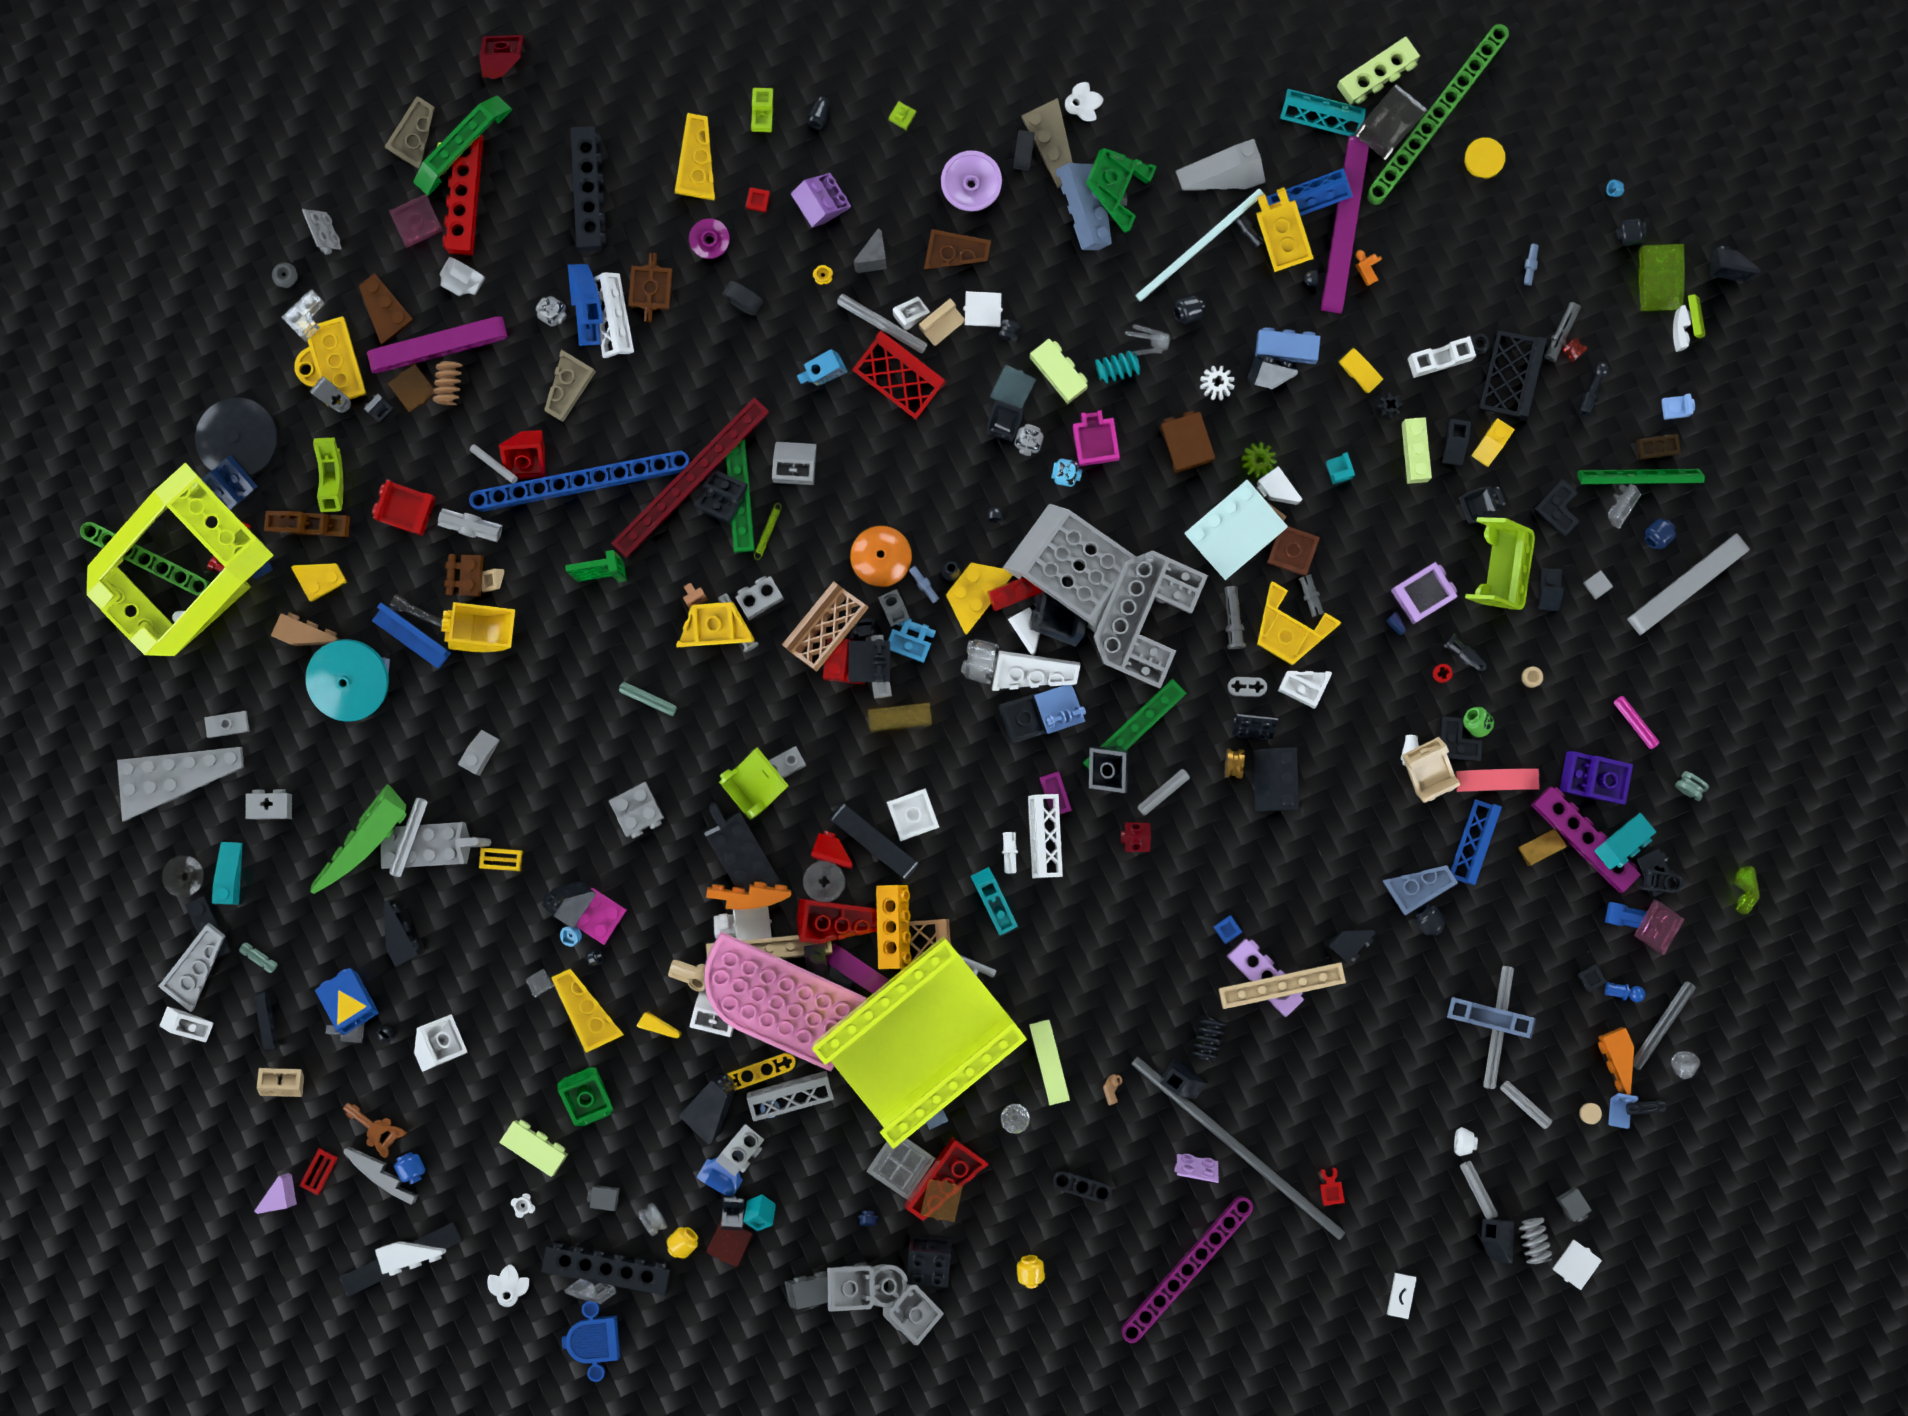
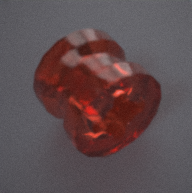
(1574, 349)

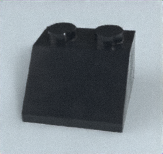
(568, 902)

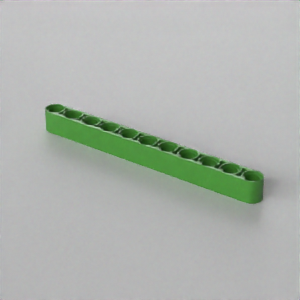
(1444, 107)

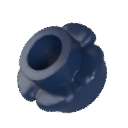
(868, 1218)

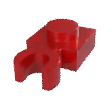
(1331, 1191)

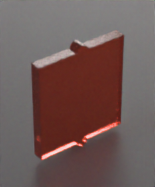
(729, 1245)

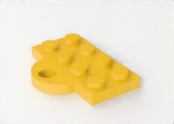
(332, 357)

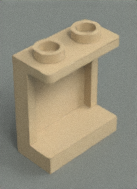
(1430, 770)

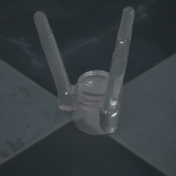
(1158, 339)

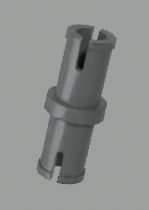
(1311, 595)

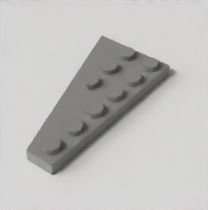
(162, 778)

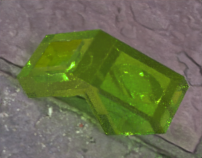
(1747, 881)

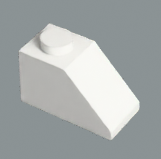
(1278, 488)
(186, 1024)

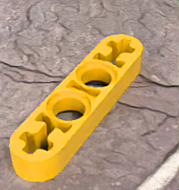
(758, 1076)

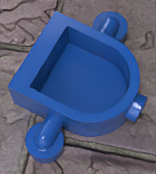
(593, 1340)

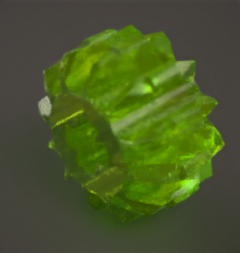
(1257, 452)

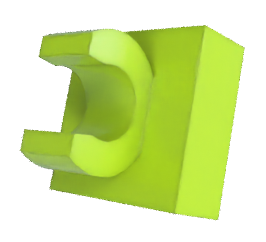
(902, 115)

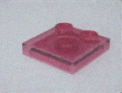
(416, 220)
(1659, 927)

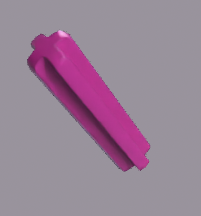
(1636, 722)

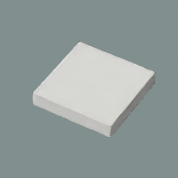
(913, 814)

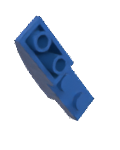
(587, 302)

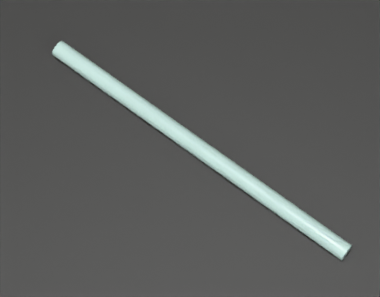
(1199, 245)

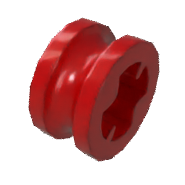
(1437, 669)

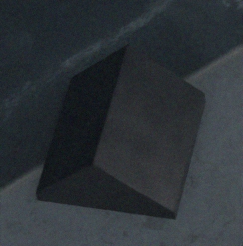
(1108, 768)

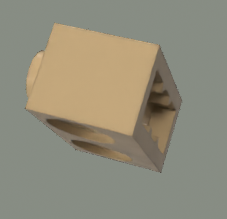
(280, 1082)

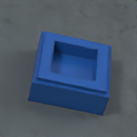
(1227, 929)

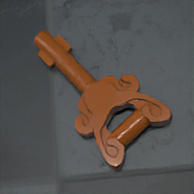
(376, 1130)

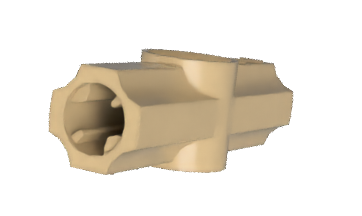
(688, 973)

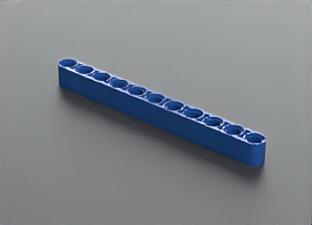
(570, 478)

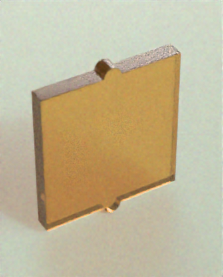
(411, 387)
(941, 1200)

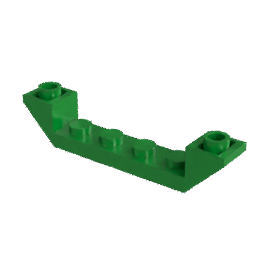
(458, 141)

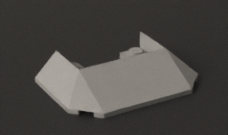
(1128, 606)

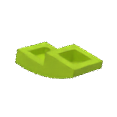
(762, 110)

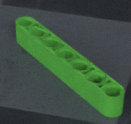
(155, 563)

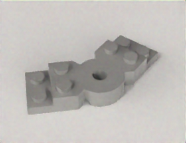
(902, 1303)

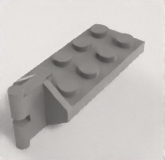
(433, 845)

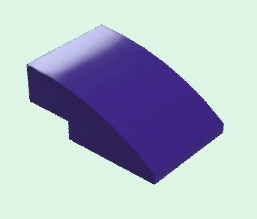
(1596, 777)

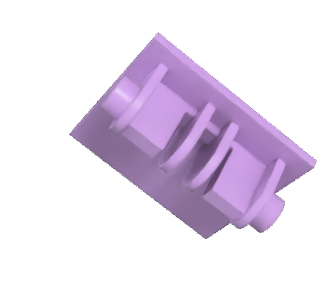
(1197, 1168)

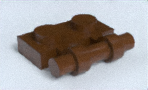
(470, 575)

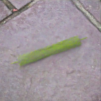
(774, 512)

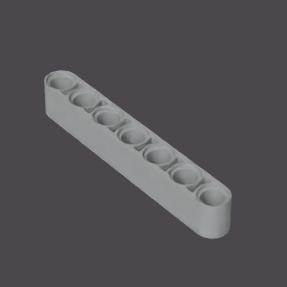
(1688, 584)

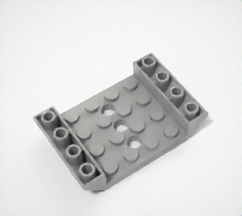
(1049, 556)

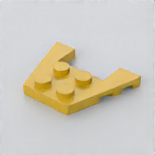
(1285, 635)

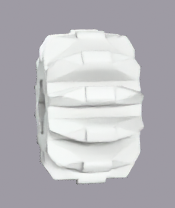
(1211, 377)

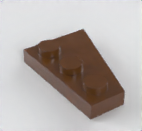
(954, 249)
(385, 311)

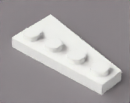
(1025, 670)

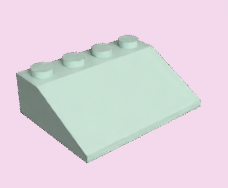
(1236, 529)

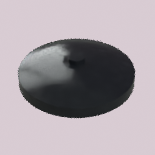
(239, 430)

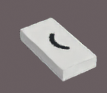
(1401, 1295)

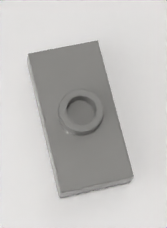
(226, 724)

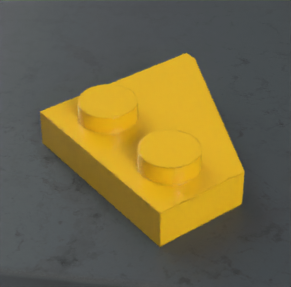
(318, 579)

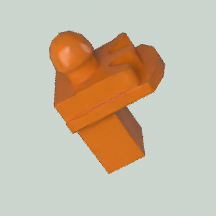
(1364, 266)

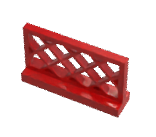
(910, 361)

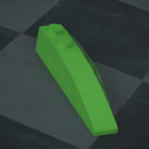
(372, 829)

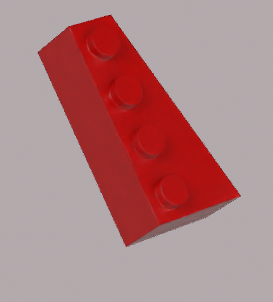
(954, 1164)

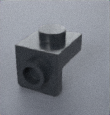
(732, 1213)

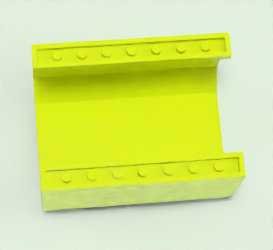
(920, 1041)

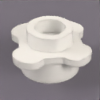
(520, 1211)

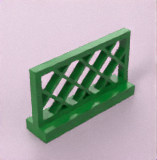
(598, 569)

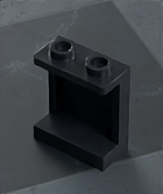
(1056, 620)

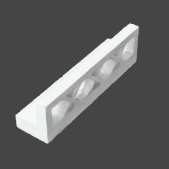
(615, 314)
(1038, 839)

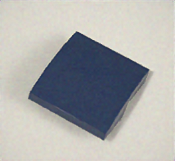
(230, 482)

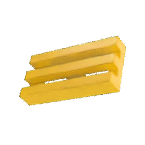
(518, 861)

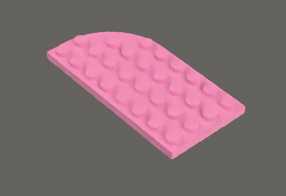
(773, 997)

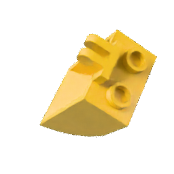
(478, 628)

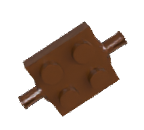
(650, 287)

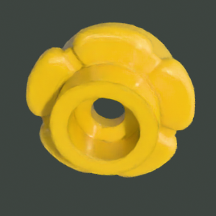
(823, 269)

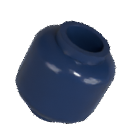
(1660, 534)

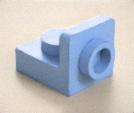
(1678, 407)

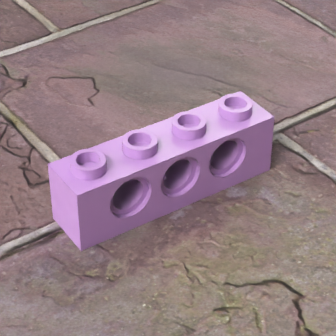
(1239, 957)

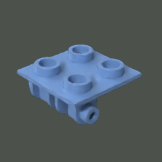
(1059, 708)

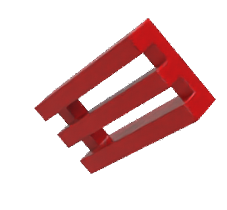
(327, 1155)

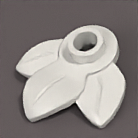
(1086, 101)
(507, 1282)

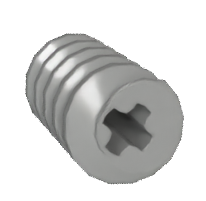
(1535, 1241)

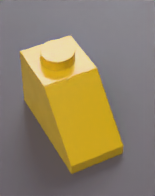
(1492, 442)

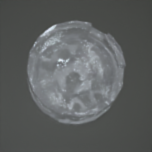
(1015, 1118)
(652, 1219)

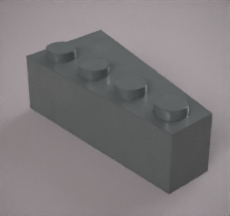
(809, 1291)

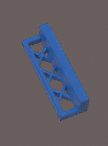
(1315, 198)
(411, 636)
(1482, 844)

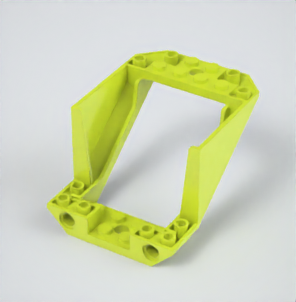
(228, 541)

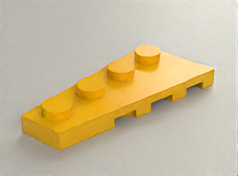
(695, 166)
(587, 1016)

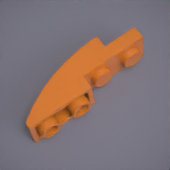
(757, 897)

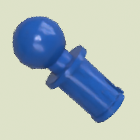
(1636, 993)

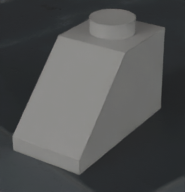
(479, 752)

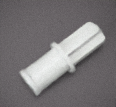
(1009, 852)

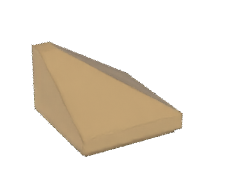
(492, 579)

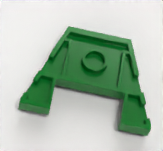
(1110, 179)

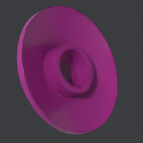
(705, 229)

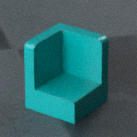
(1340, 468)
(759, 1213)

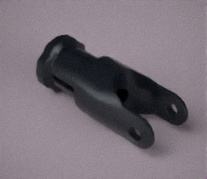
(1466, 653)

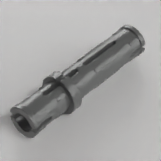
(1552, 352)

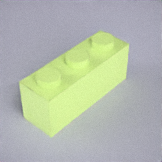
(1059, 370)
(1416, 450)
(534, 1147)

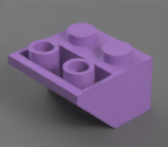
(820, 199)

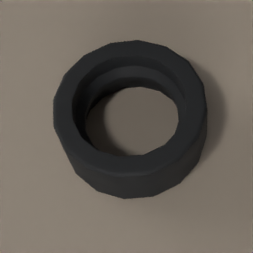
(1024, 150)
(742, 298)

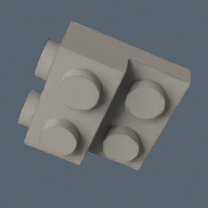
(636, 810)

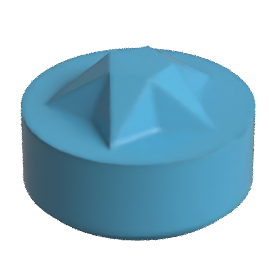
(570, 936)

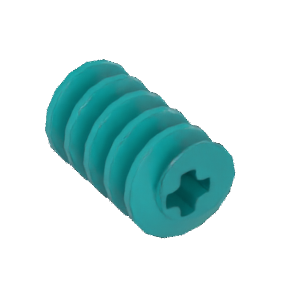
(1115, 367)

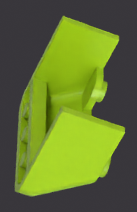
(1508, 564)

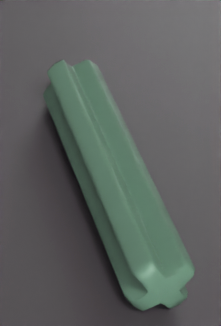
(647, 698)

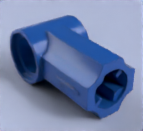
(1622, 915)

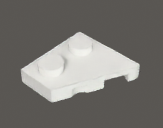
(1305, 686)

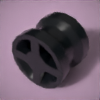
(1010, 330)

